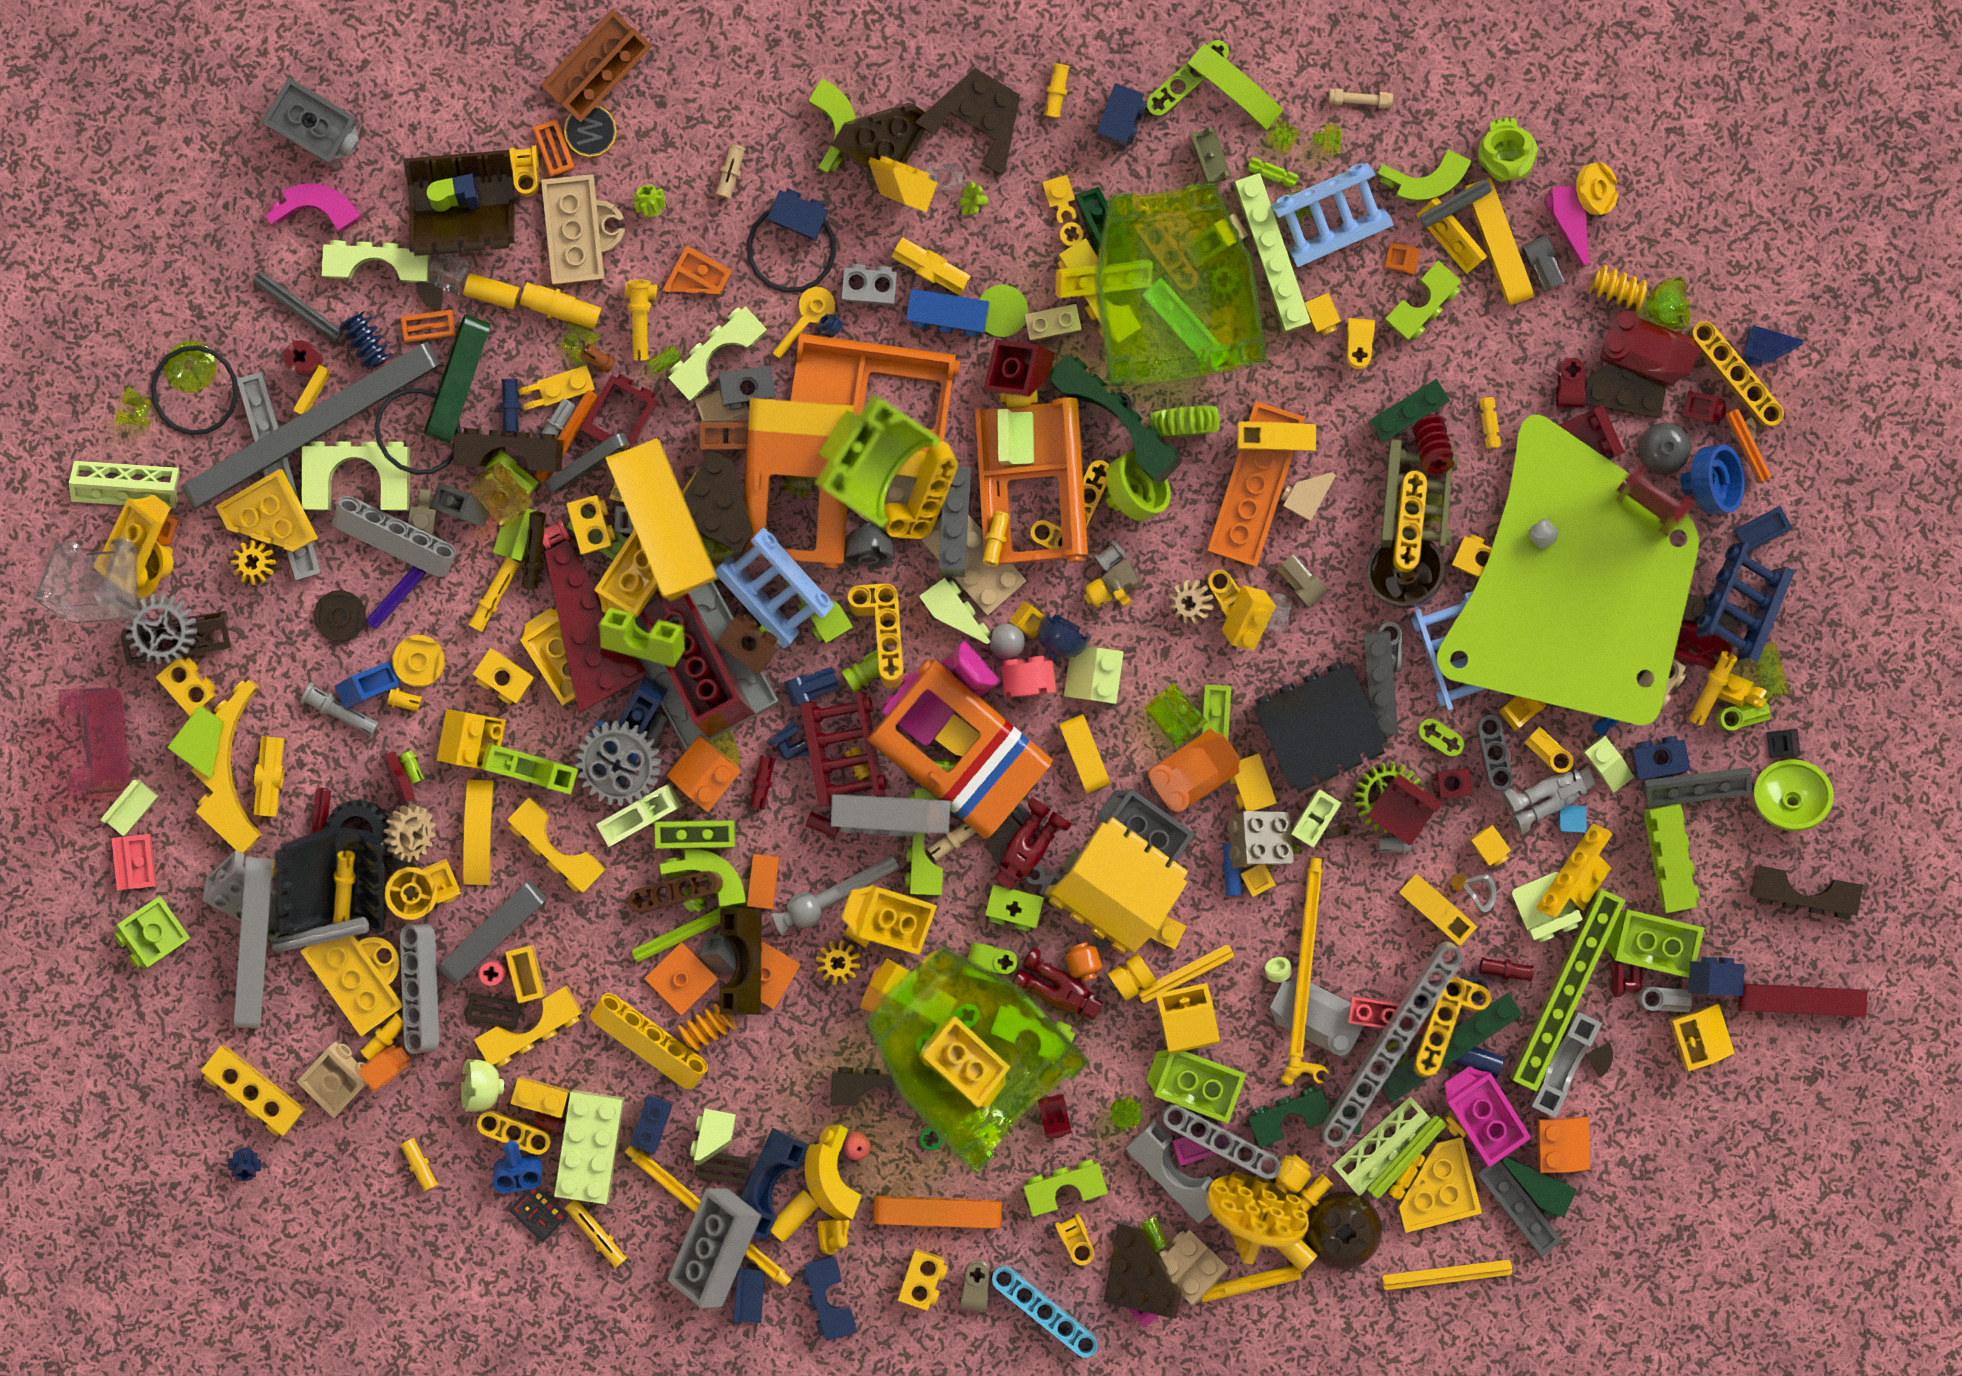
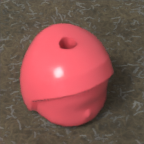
(856, 1145)

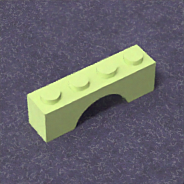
(342, 260)
(741, 330)

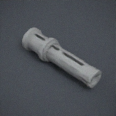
(329, 705)

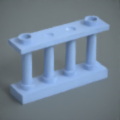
(1351, 229)
(758, 603)
(1419, 624)

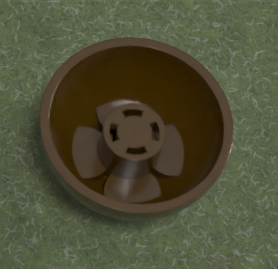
(1392, 585)
(1331, 1218)

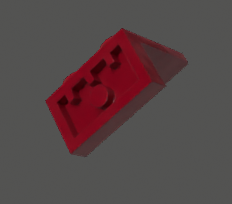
(1595, 431)
(1403, 809)

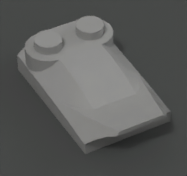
(1325, 1019)

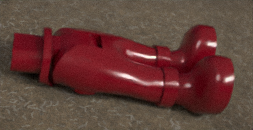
(1020, 856)
(1068, 996)

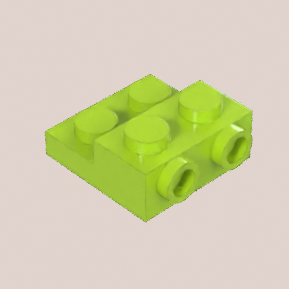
(150, 934)

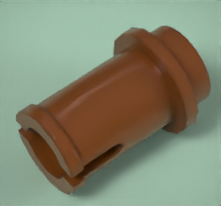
(599, 359)

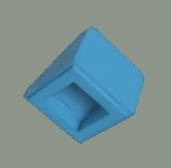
(1572, 819)

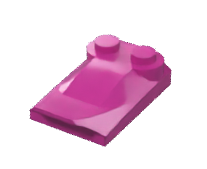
(970, 669)
(1485, 1114)

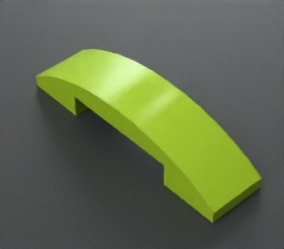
(1235, 85)

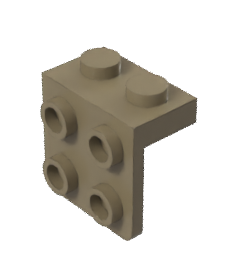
(1260, 839)

